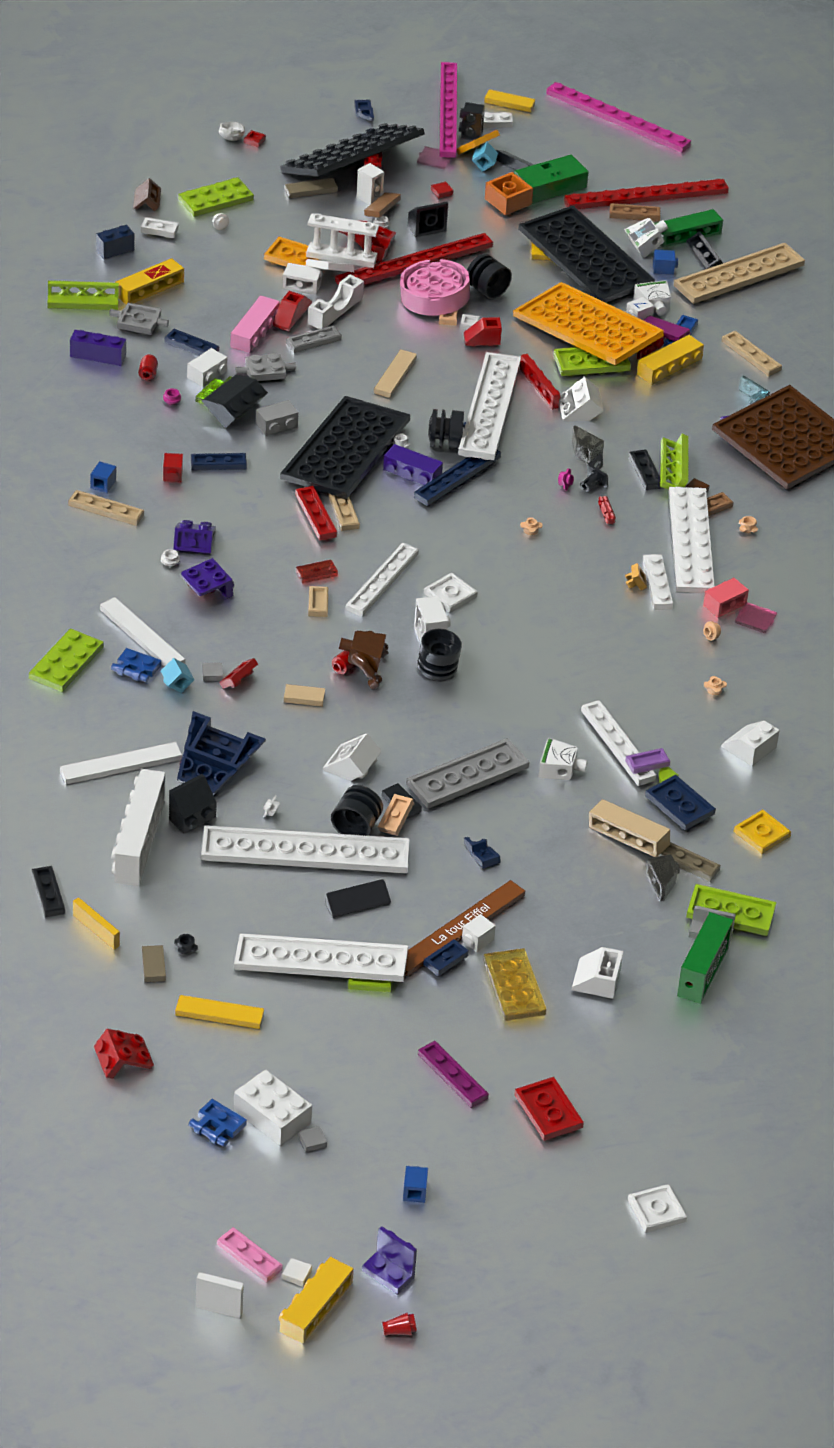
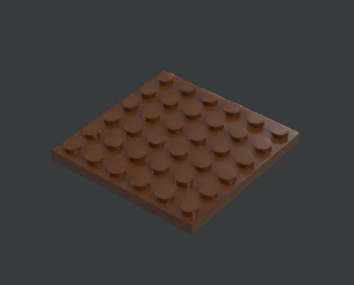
(782, 436)

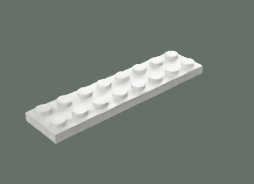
(691, 539)
(321, 957)

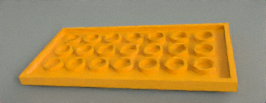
(588, 323)

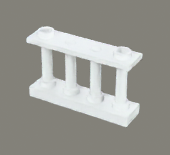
(341, 254)

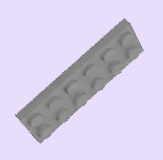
(467, 773)

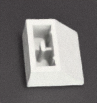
(581, 402)
(598, 972)

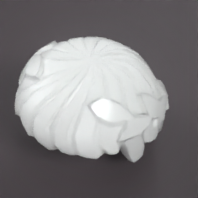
(232, 131)

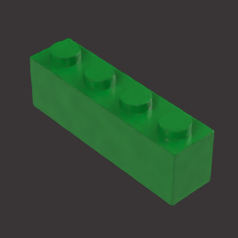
(684, 227)

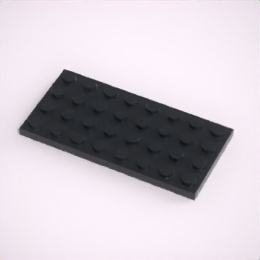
(351, 150)
(585, 253)
(345, 447)

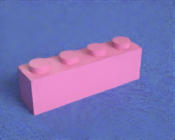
(254, 324)

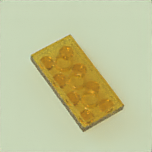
(514, 984)

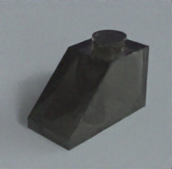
(586, 445)
(662, 874)

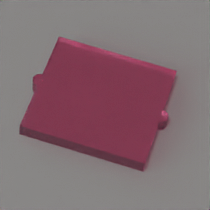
(431, 157)
(755, 617)

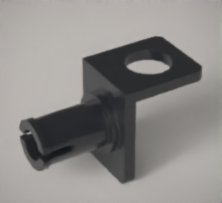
(595, 475)

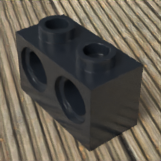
(473, 121)

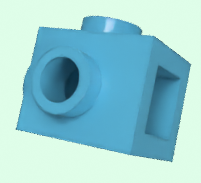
(484, 156)
(177, 675)

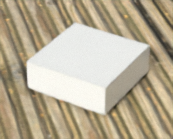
(468, 320)
(296, 1272)

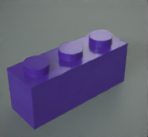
(98, 347)
(411, 465)

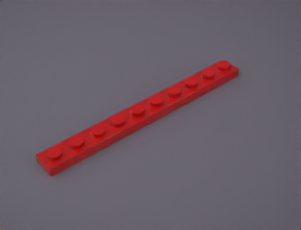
(647, 194)
(398, 265)

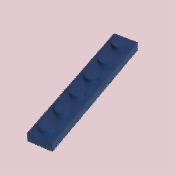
(452, 478)

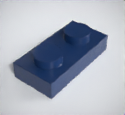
(446, 957)

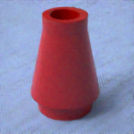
(400, 1325)

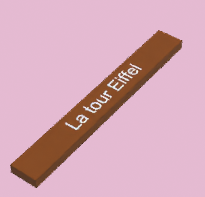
(487, 907)

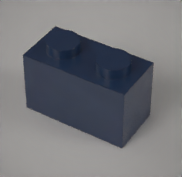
(115, 241)

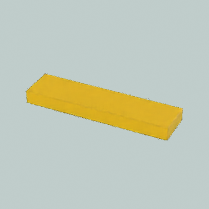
(219, 1011)

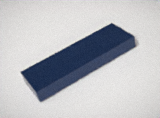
(189, 342)
(218, 461)

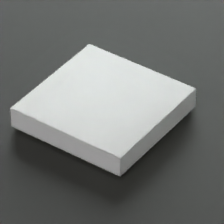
(330, 265)
(451, 591)
(657, 1208)
(219, 1295)

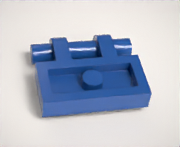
(136, 665)
(221, 1118)

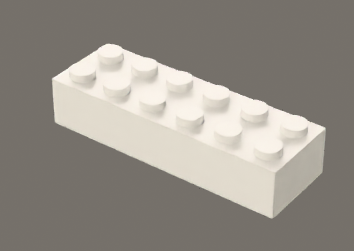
(138, 827)

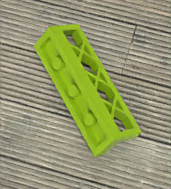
(83, 299)
(678, 466)

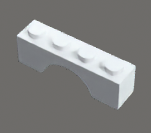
(348, 294)

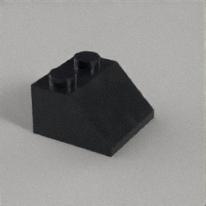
(428, 219)
(191, 804)

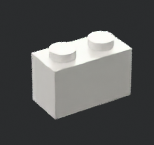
(370, 183)
(302, 278)
(207, 367)

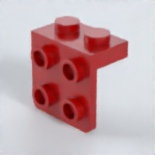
(121, 1048)

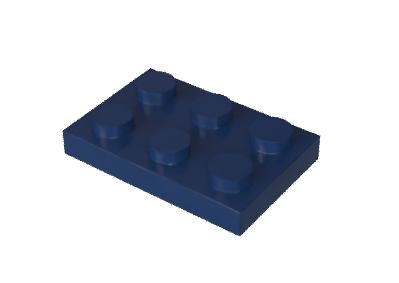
(680, 802)

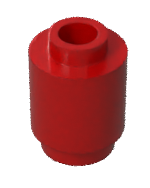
(148, 367)
(340, 663)

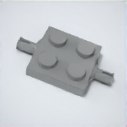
(138, 318)
(265, 367)

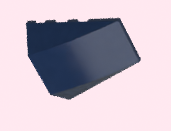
(214, 752)

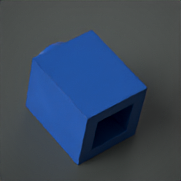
(664, 262)
(103, 477)
(415, 1184)

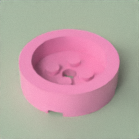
(435, 287)

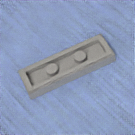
(313, 339)

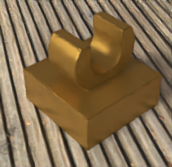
(636, 577)

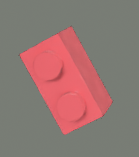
(725, 597)

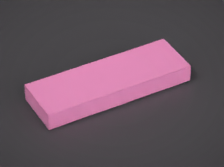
(249, 1254)

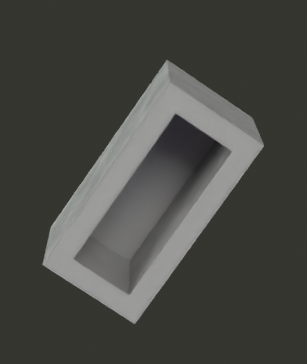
(277, 417)

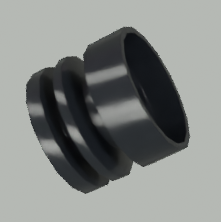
(489, 276)
(446, 428)
(439, 654)
(357, 811)

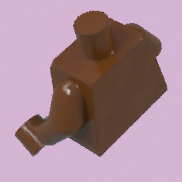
(365, 652)

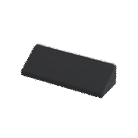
(511, 160)
(704, 250)
(357, 898)

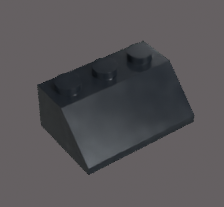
(234, 398)

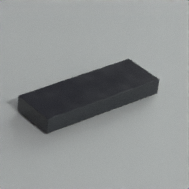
(645, 469)
(48, 891)

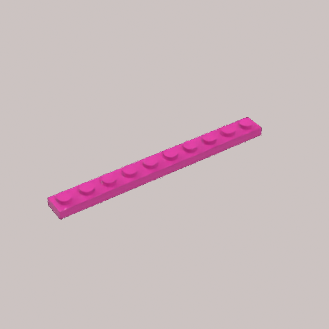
(448, 110)
(618, 117)

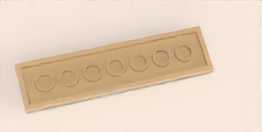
(739, 273)

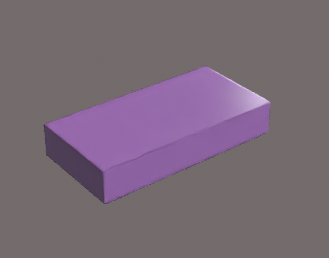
(647, 761)

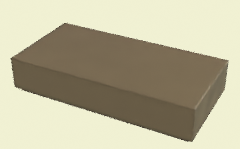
(153, 963)

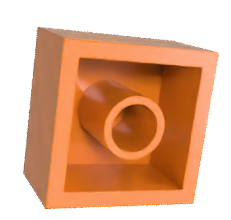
(508, 193)

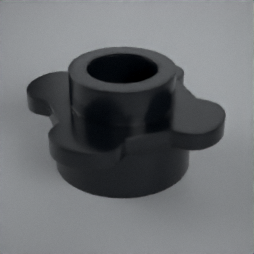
(186, 944)

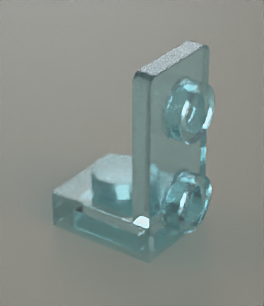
(752, 389)

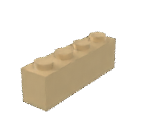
(629, 828)

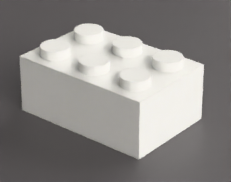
(272, 1107)

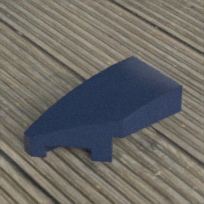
(363, 109)
(482, 853)

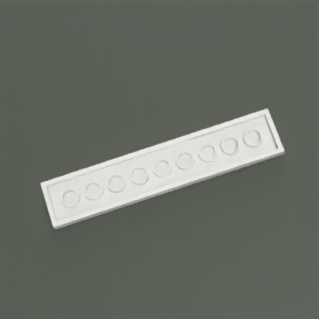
(489, 406)
(305, 849)

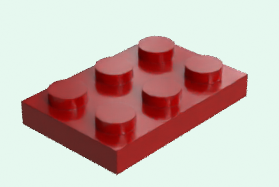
(548, 1108)

